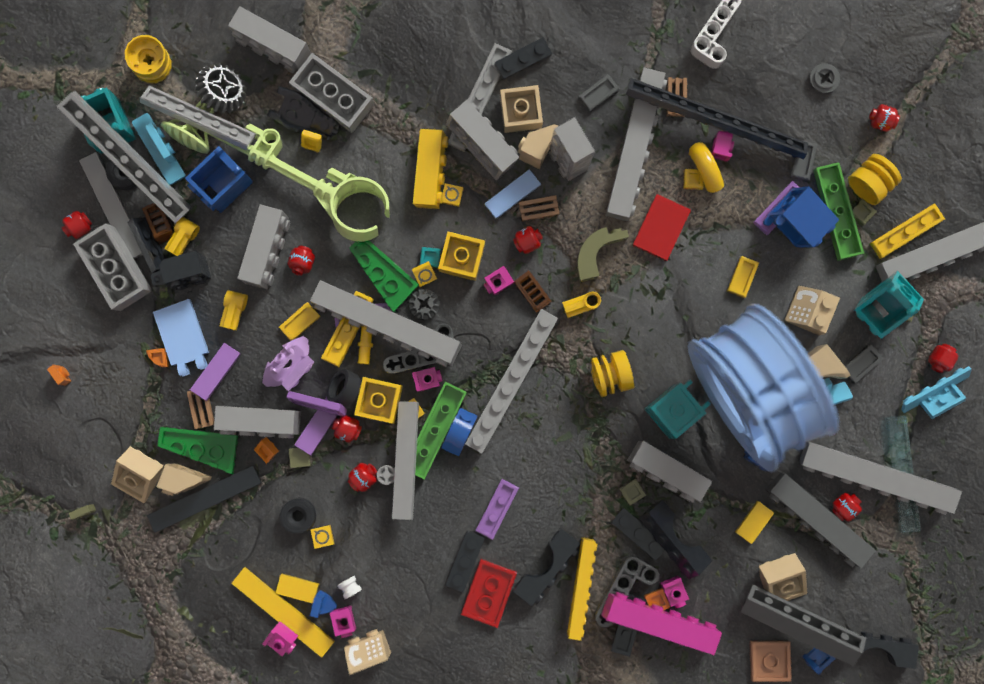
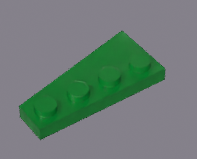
(386, 276)
(206, 447)

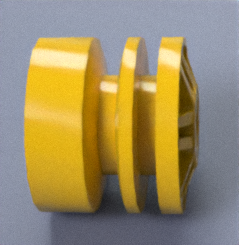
(138, 56)
(874, 179)
(612, 373)

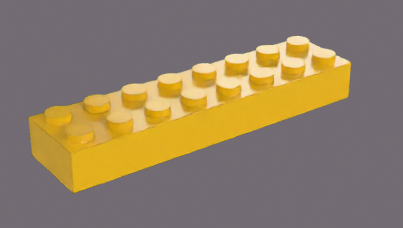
(581, 587)

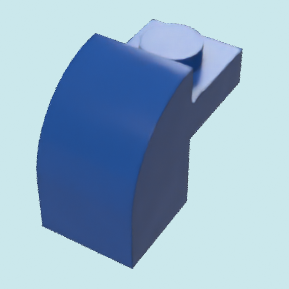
(459, 432)

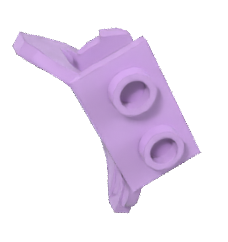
(289, 377)

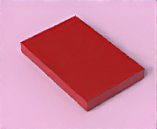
(661, 227)
(489, 593)

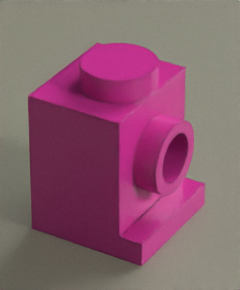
(722, 146)
(500, 274)
(419, 381)
(671, 585)
(339, 628)
(281, 639)

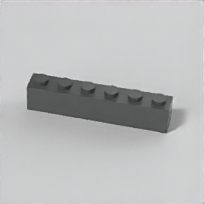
(820, 520)
(803, 625)

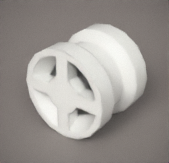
(349, 587)

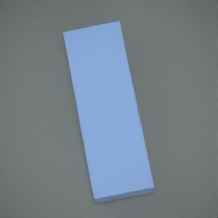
(512, 194)

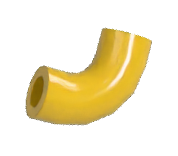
(707, 167)

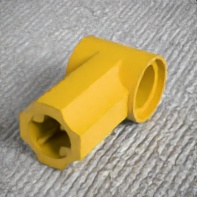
(184, 233)
(579, 304)
(234, 305)

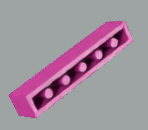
(661, 623)

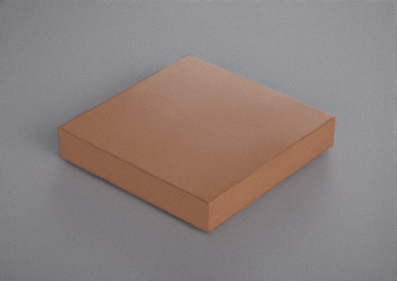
(770, 661)

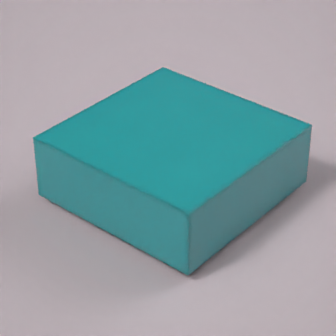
(431, 255)

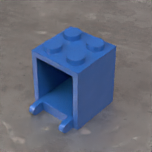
(222, 176)
(802, 217)

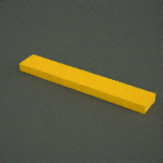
(283, 611)

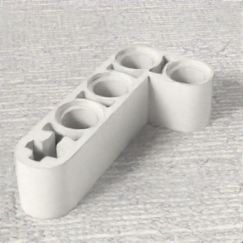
(708, 40)

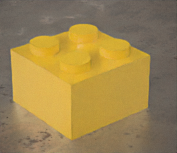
(461, 256)
(378, 400)

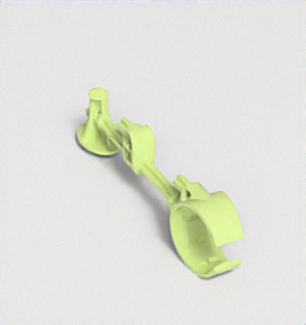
(265, 155)

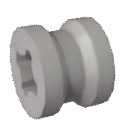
(384, 476)

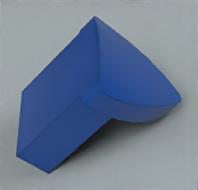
(322, 604)
(818, 660)

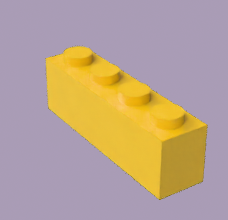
(430, 169)

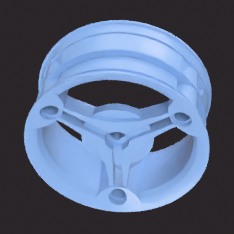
(764, 386)

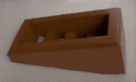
(162, 233)
(533, 281)

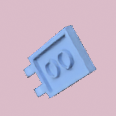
(182, 336)

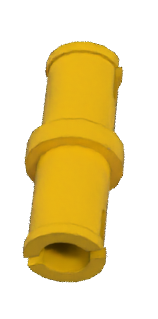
(364, 347)

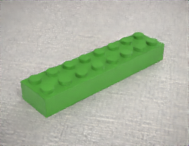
(835, 196)
(437, 427)

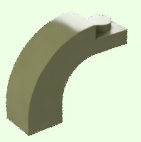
(586, 259)

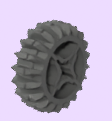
(215, 92)

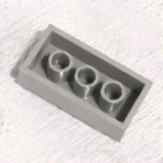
(269, 40)
(332, 93)
(481, 139)
(571, 149)
(264, 247)
(112, 267)
(253, 420)
(670, 471)

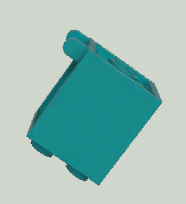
(102, 99)
(897, 299)
(676, 410)

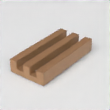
(677, 81)
(538, 208)
(194, 412)

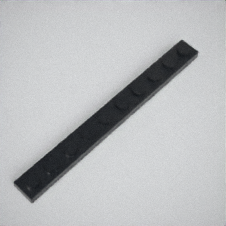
(717, 118)

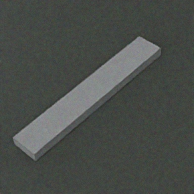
(484, 87)
(197, 117)
(110, 201)
(405, 460)

